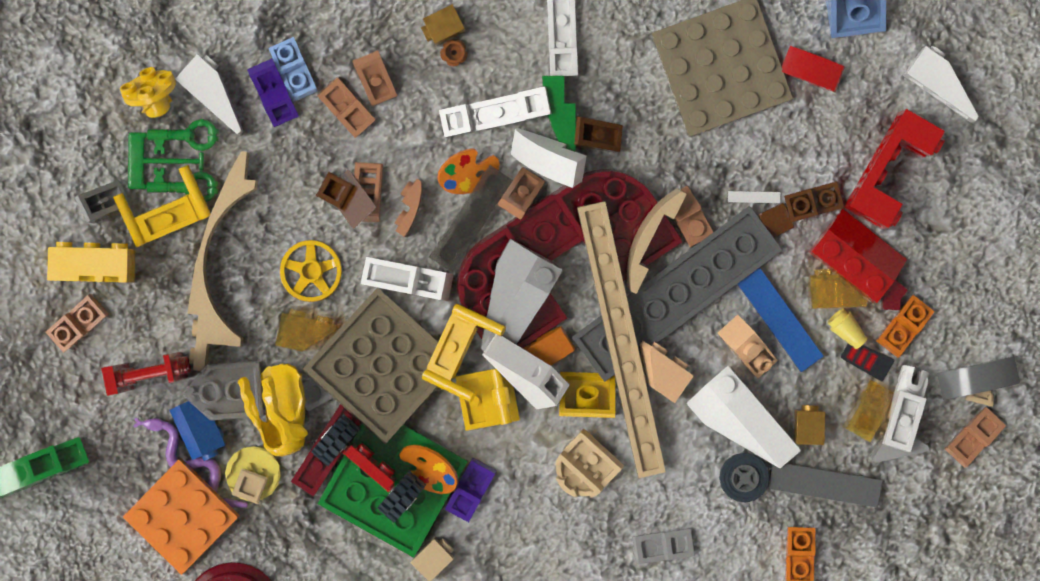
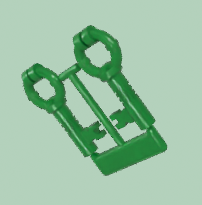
(136, 158)

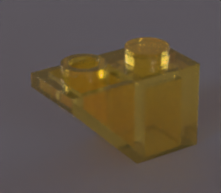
(300, 332)
(868, 411)

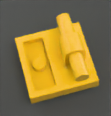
(493, 400)

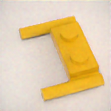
(166, 217)
(453, 348)

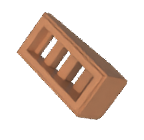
(373, 168)

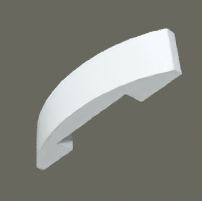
(562, 37)
(495, 112)

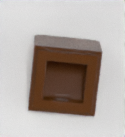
(334, 190)
(776, 220)

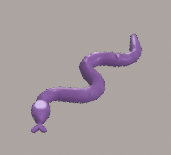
(157, 424)

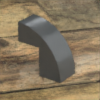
(978, 378)

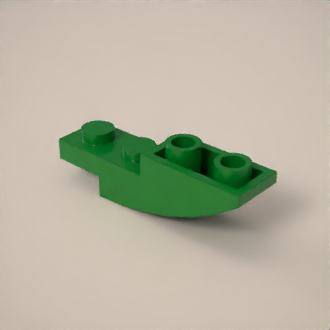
(41, 466)

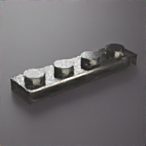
(470, 218)

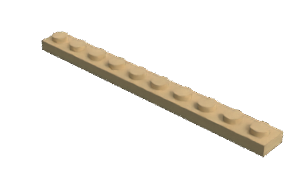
(621, 339)

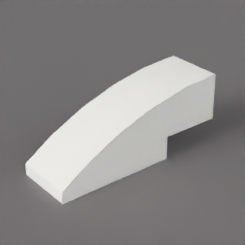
(548, 157)
(407, 279)

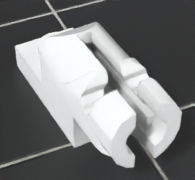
(906, 409)

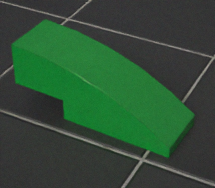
(562, 114)

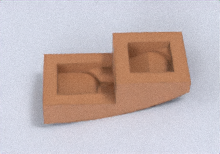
(346, 107)
(975, 437)

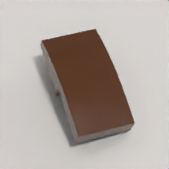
(814, 201)

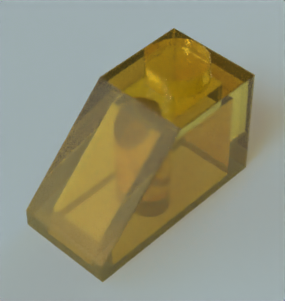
(831, 291)

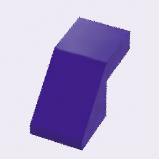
(273, 92)

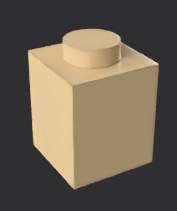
(433, 558)

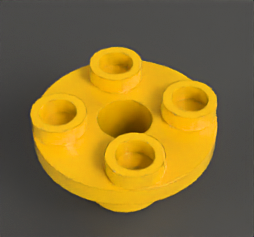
(150, 91)

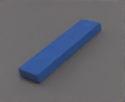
(780, 320)

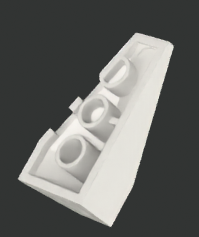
(738, 415)

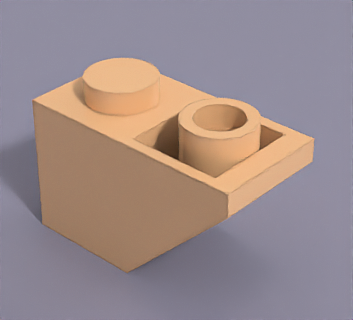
(747, 346)
(663, 374)

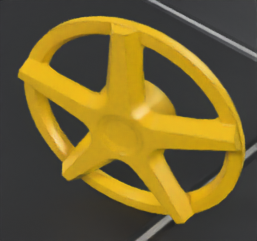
(310, 271)

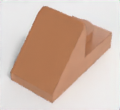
(374, 78)
(521, 193)
(692, 220)

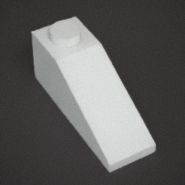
(938, 79)
(209, 88)

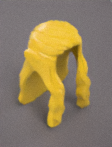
(285, 409)

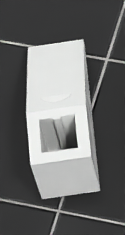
(527, 373)

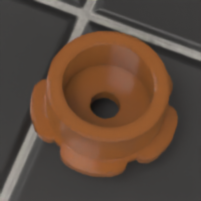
(448, 47)

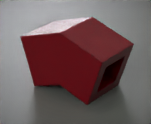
(892, 297)

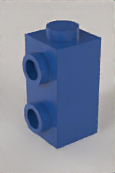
(199, 433)

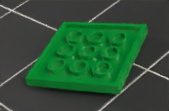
(357, 495)

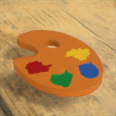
(460, 171)
(435, 472)

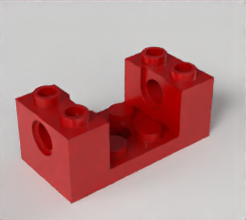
(914, 135)

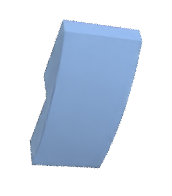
(293, 69)

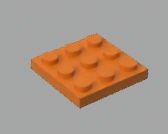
(181, 516)

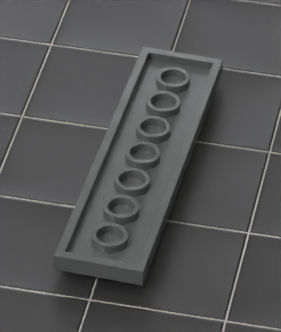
(686, 286)

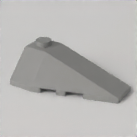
(519, 290)

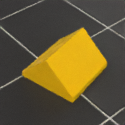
(587, 395)

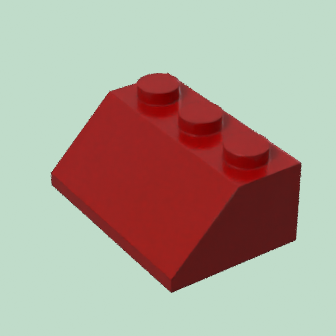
(858, 256)

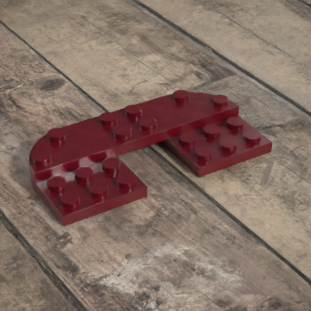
(554, 228)

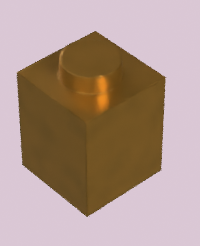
(442, 25)
(809, 425)

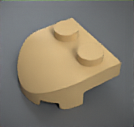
(586, 466)

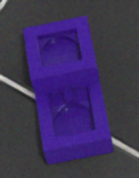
(470, 489)

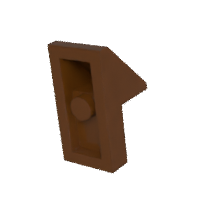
(598, 135)

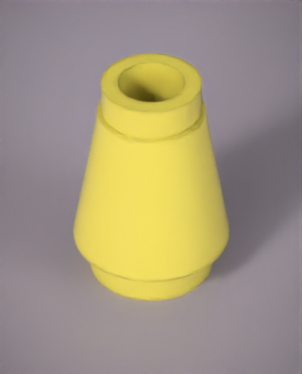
(847, 328)

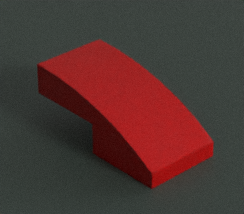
(812, 69)

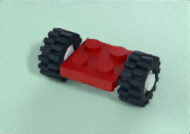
(401, 495)

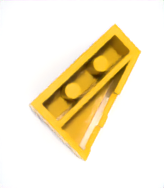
(91, 263)

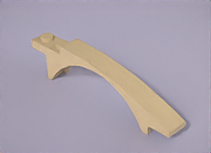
(211, 326)

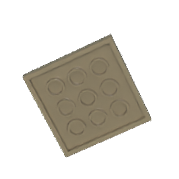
(721, 66)
(376, 365)

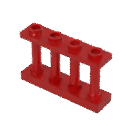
(121, 377)

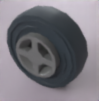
(751, 483)

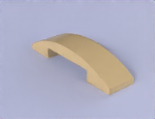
(669, 206)

